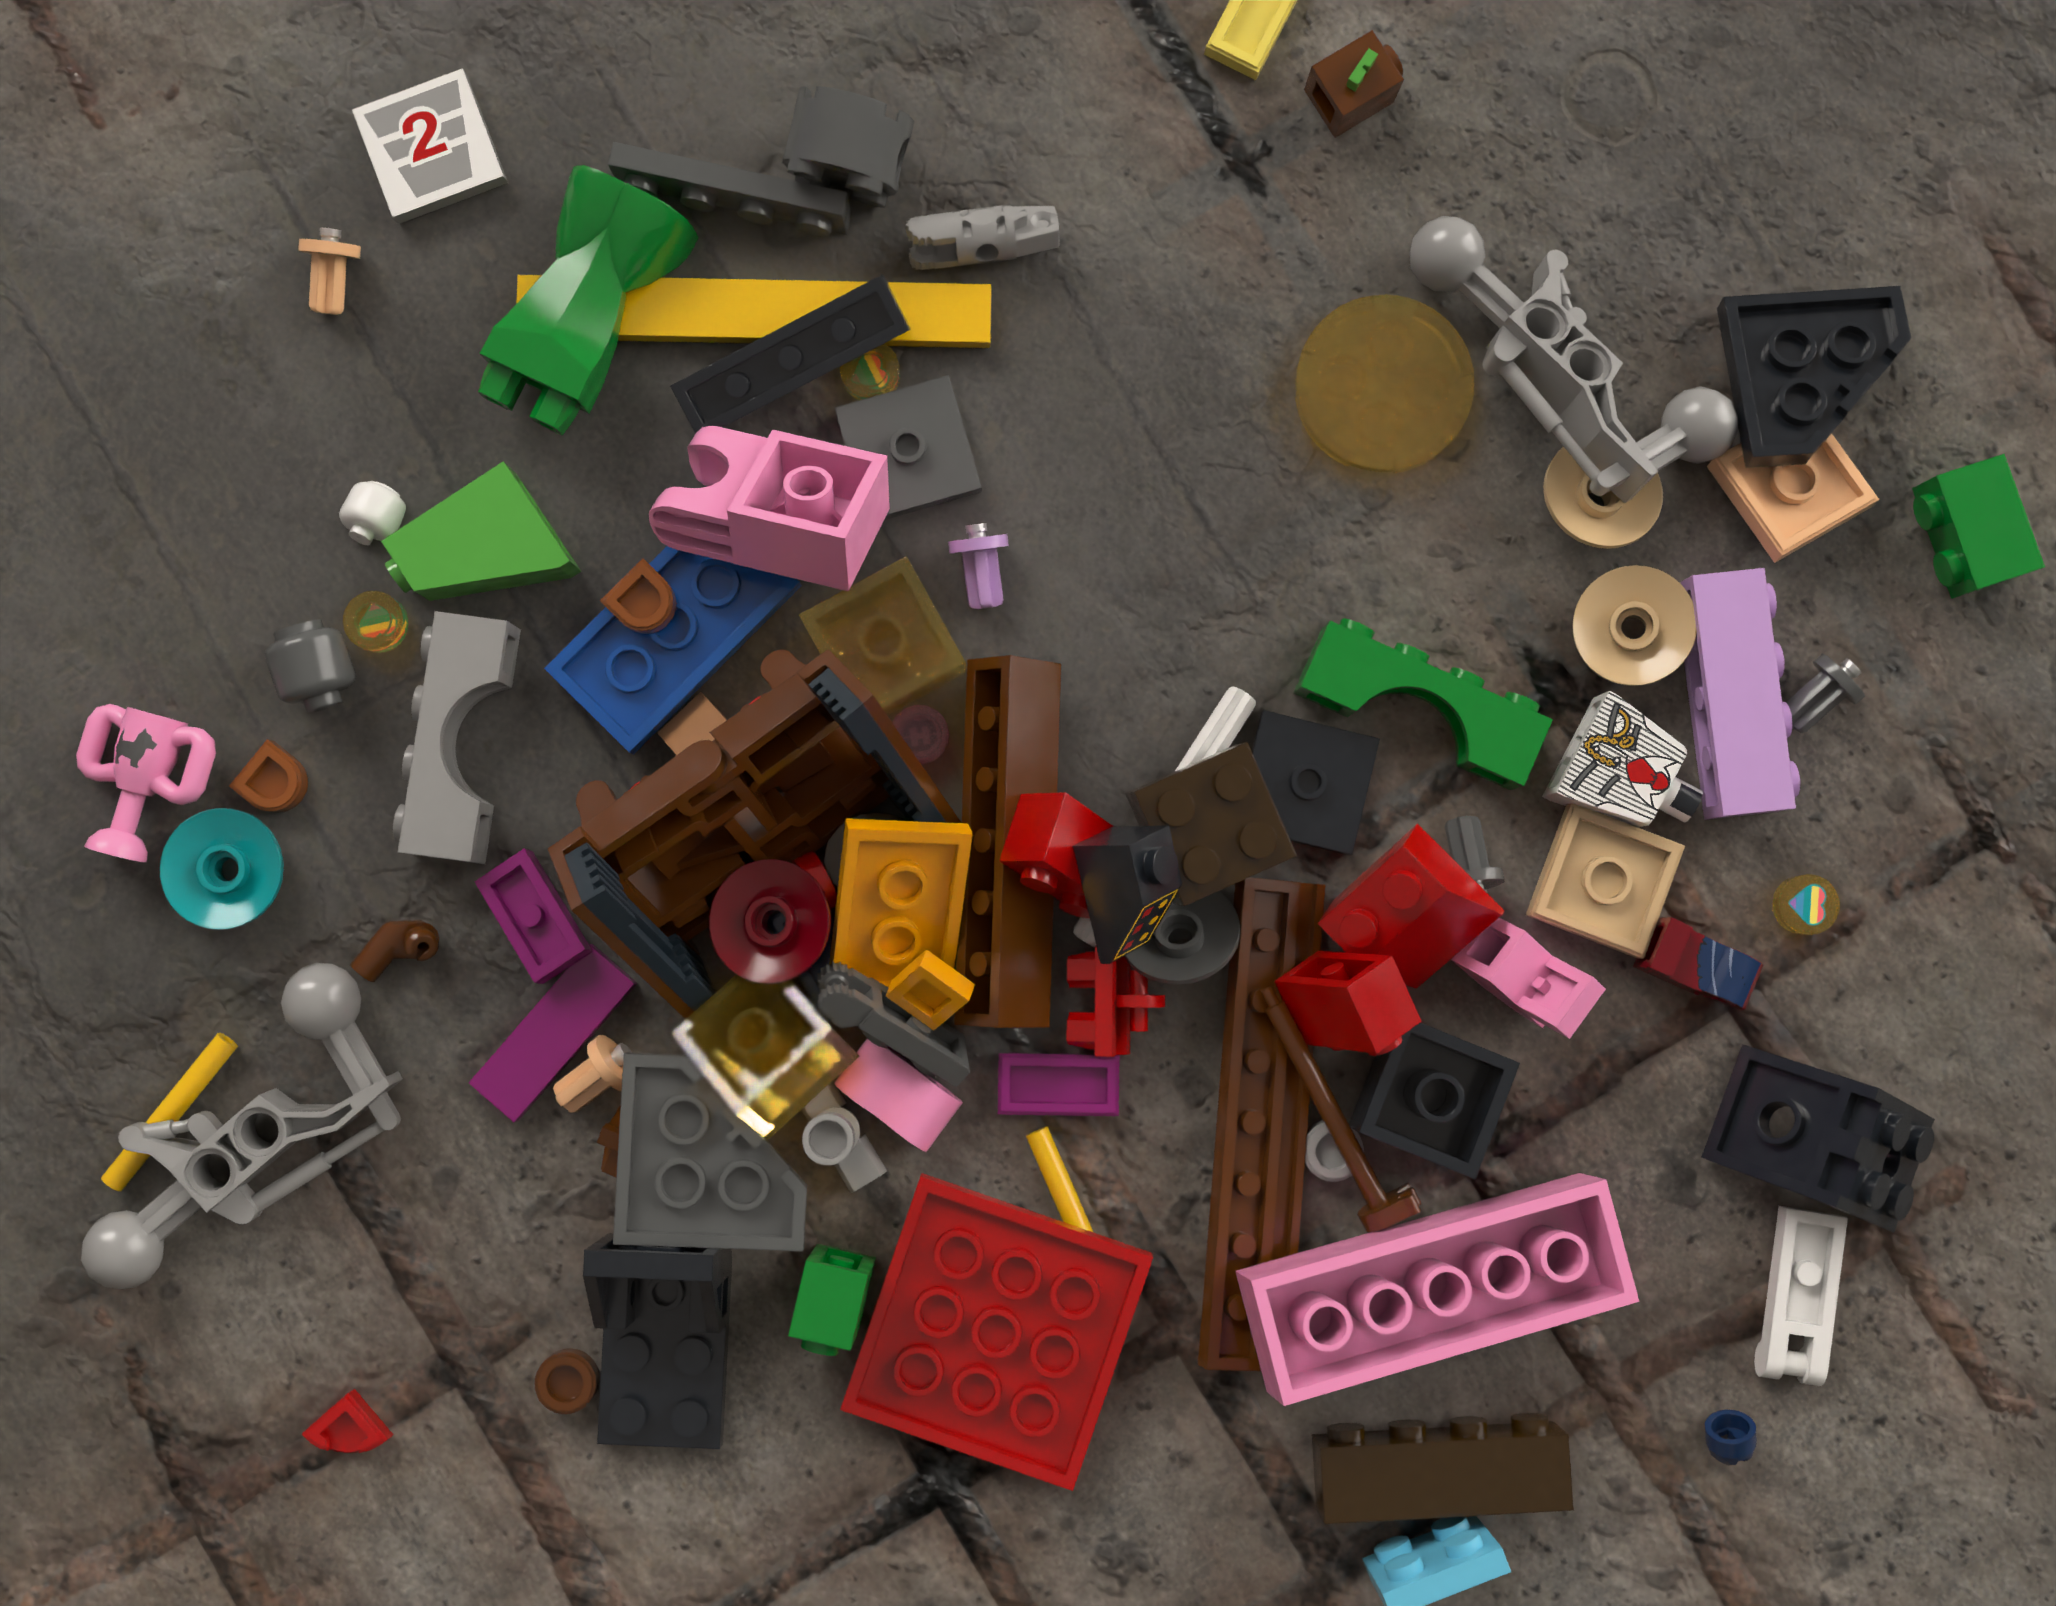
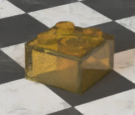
(888, 636)
(764, 1050)

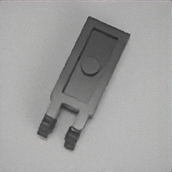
(861, 1001)

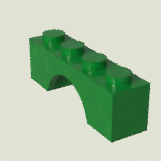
(1491, 732)

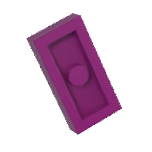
(533, 916)

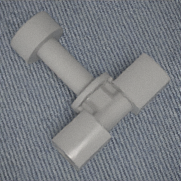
(835, 1140)

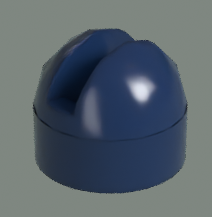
(1740, 1433)

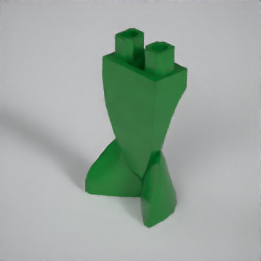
(572, 316)

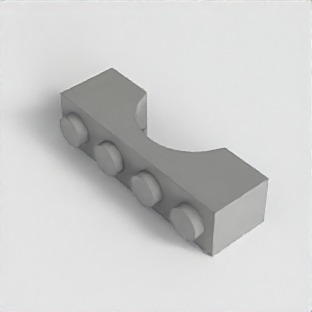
(464, 665)

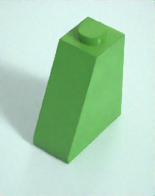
(479, 542)

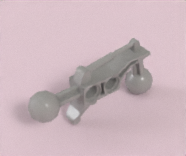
(1565, 369)
(317, 1003)

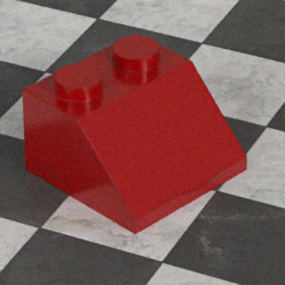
(1411, 907)

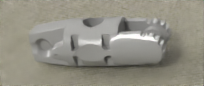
(981, 235)

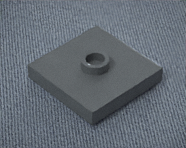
(922, 441)

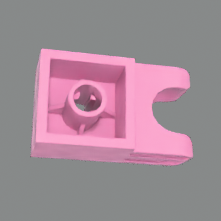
(777, 505)

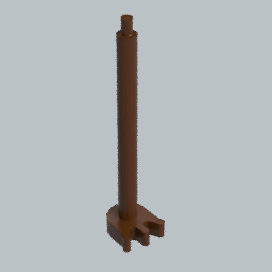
(1381, 1207)

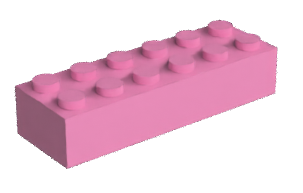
(1436, 1287)

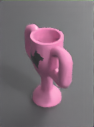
(141, 767)

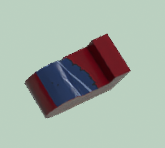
(1699, 964)

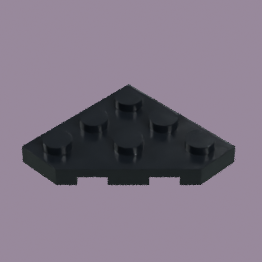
(1805, 363)

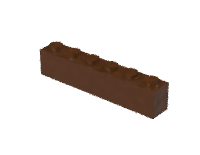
(1003, 924)

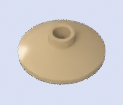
(1595, 525)
(1638, 594)

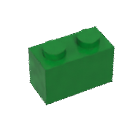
(1976, 526)
(831, 1299)

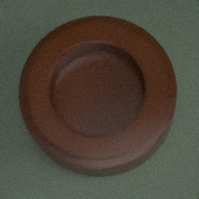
(567, 1381)

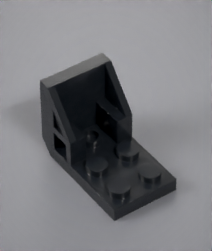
(661, 1342)

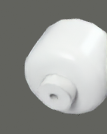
(372, 512)

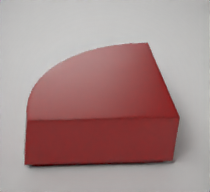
(348, 1427)

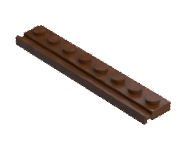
(1258, 1115)

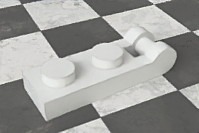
(1802, 1295)

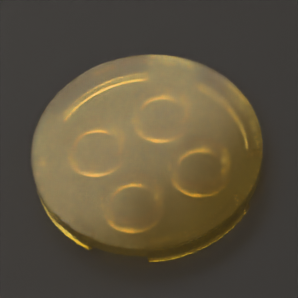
(1384, 383)

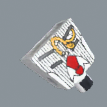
(1623, 766)

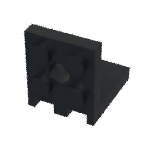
(1847, 1140)

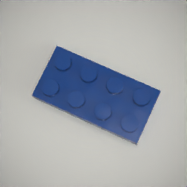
(641, 679)

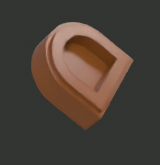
(642, 600)
(272, 779)

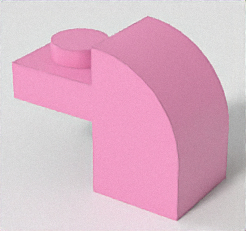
(1529, 978)

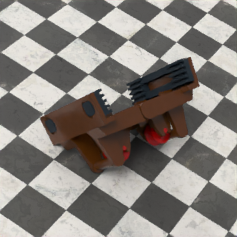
(659, 853)

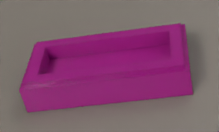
(1058, 1084)

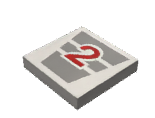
(430, 146)

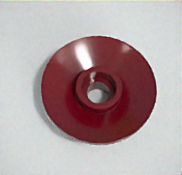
(741, 921)

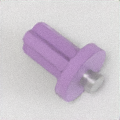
(981, 566)

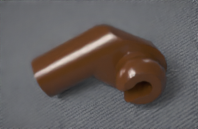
(396, 941)

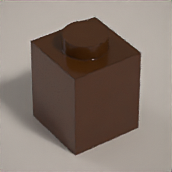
(1340, 105)

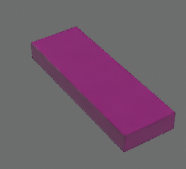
(552, 1034)

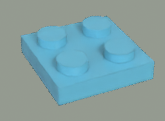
(1435, 1564)

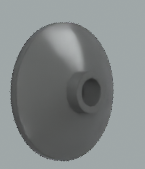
(1212, 935)

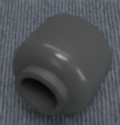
(310, 665)

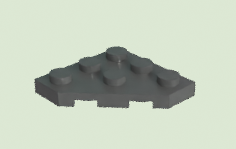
(695, 1168)

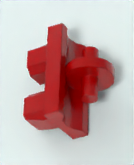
(1119, 1004)

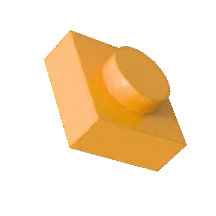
(930, 990)

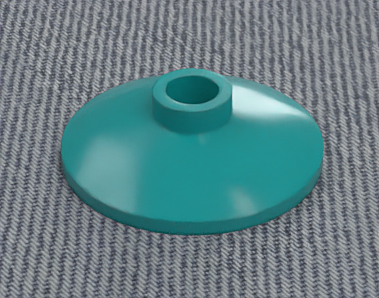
(194, 864)

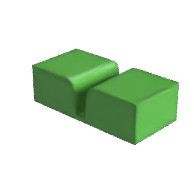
(1361, 69)

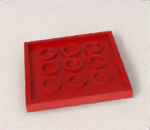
(997, 1331)

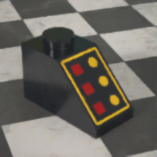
(1127, 885)

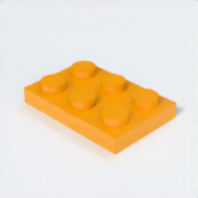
(899, 894)

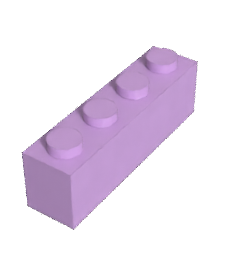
(1737, 697)

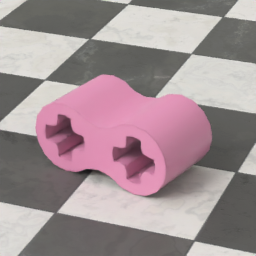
(898, 1094)

